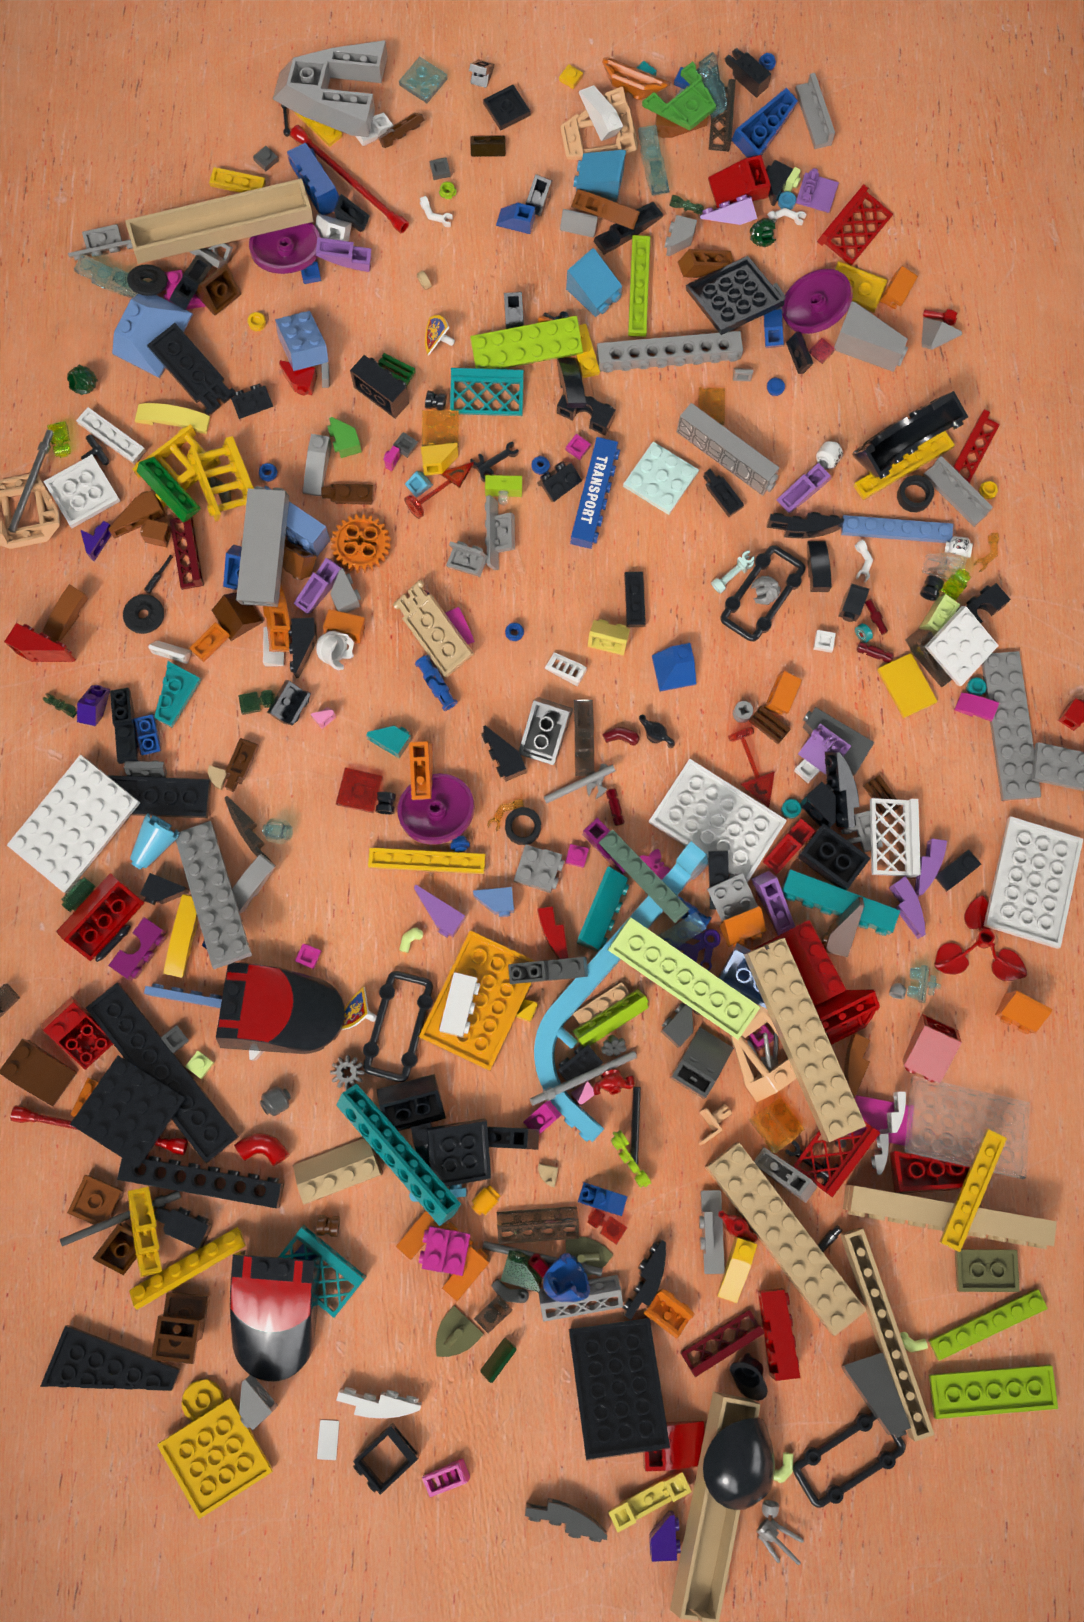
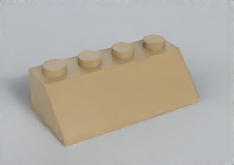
(336, 1170)

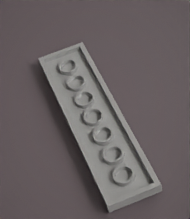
(1011, 726)
(213, 895)

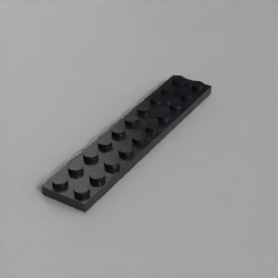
(145, 1049)

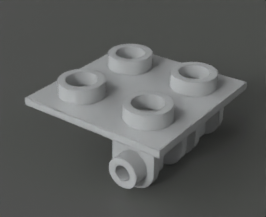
(732, 897)

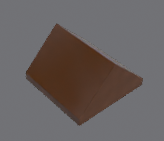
(218, 290)
(235, 617)
(118, 1250)

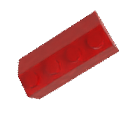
(100, 917)

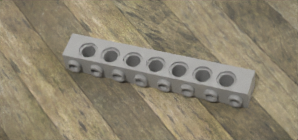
(659, 346)

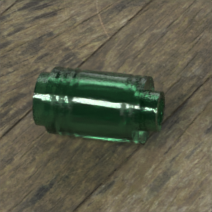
(77, 894)

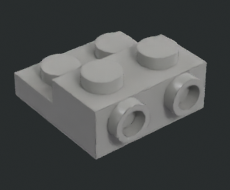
(539, 868)

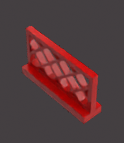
(842, 220)
(846, 1165)

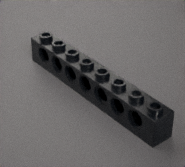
(271, 1198)

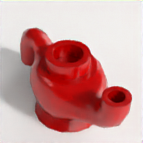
(613, 1082)
(737, 1226)

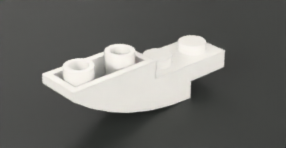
(388, 1406)

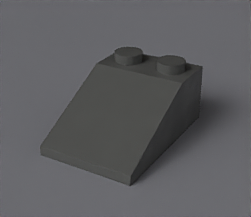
(545, 730)

